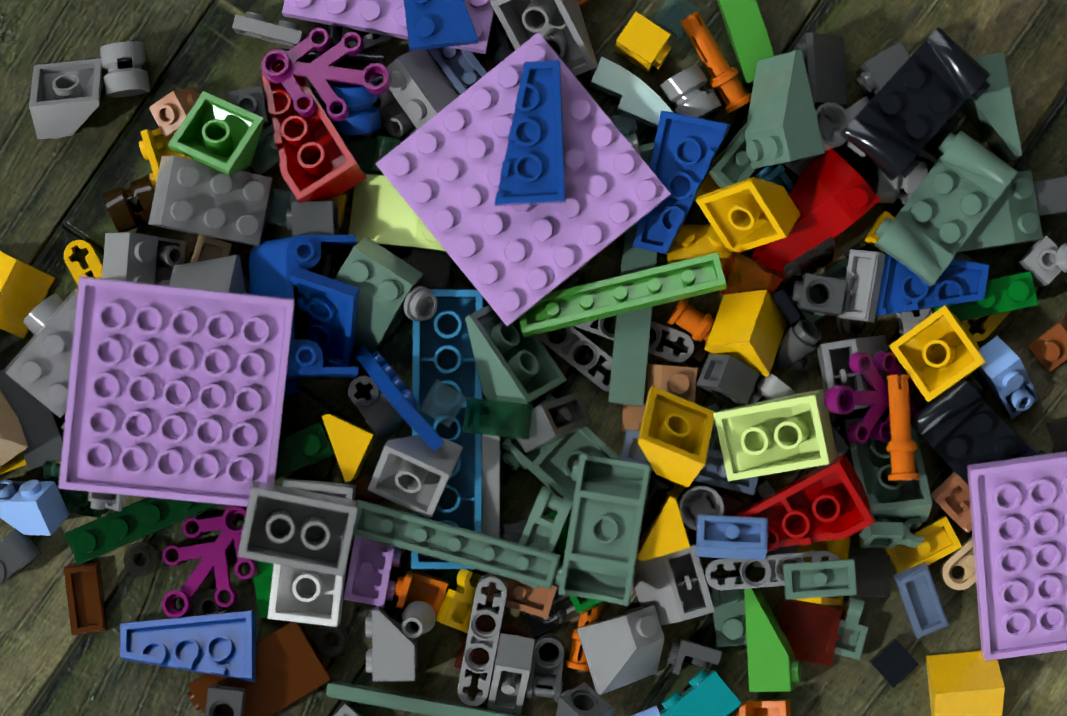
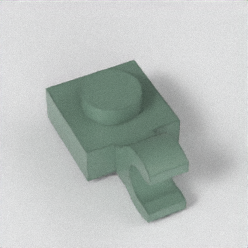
(889, 534)
(851, 631)

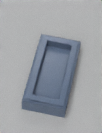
(921, 600)

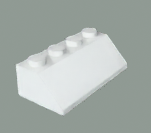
(308, 594)

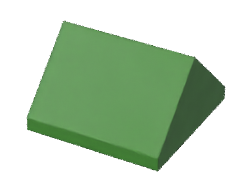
(218, 134)

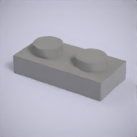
(256, 27)

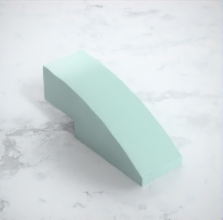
(635, 95)

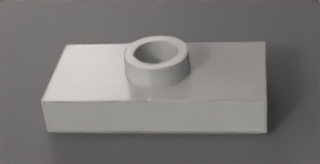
(862, 285)

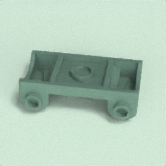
(945, 207)
(555, 461)
(604, 529)

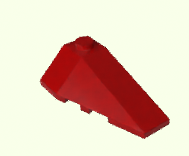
(309, 148)
(829, 201)
(815, 507)

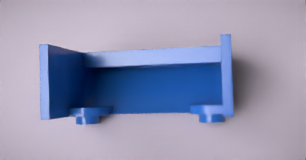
(269, 276)

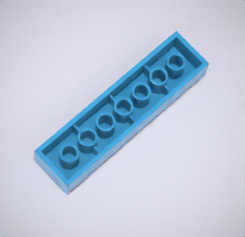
(446, 354)

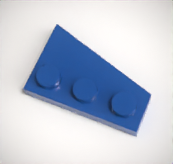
(906, 292)
(331, 314)

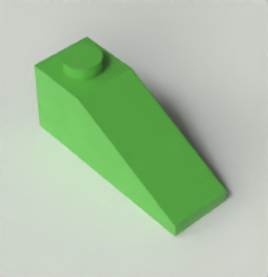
(768, 650)

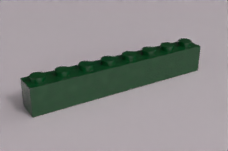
(156, 514)

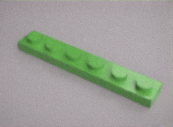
(624, 294)

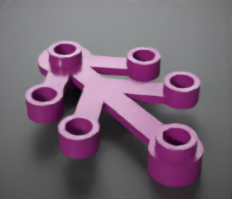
(321, 71)
(843, 398)
(213, 555)

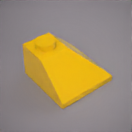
(749, 213)
(675, 436)

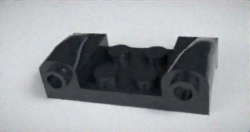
(916, 104)
(967, 429)

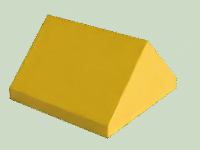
(20, 292)
(748, 329)
(938, 353)
(349, 443)
(664, 533)
(964, 685)

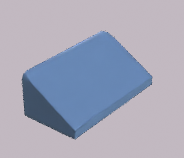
(731, 537)

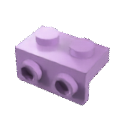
(371, 571)

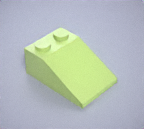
(387, 218)
(776, 435)

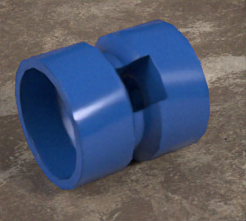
(363, 115)

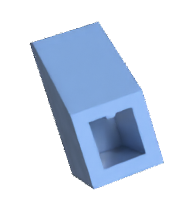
(1006, 378)
(32, 506)

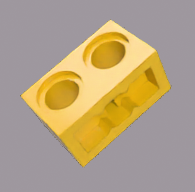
(643, 43)

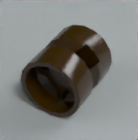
(122, 208)

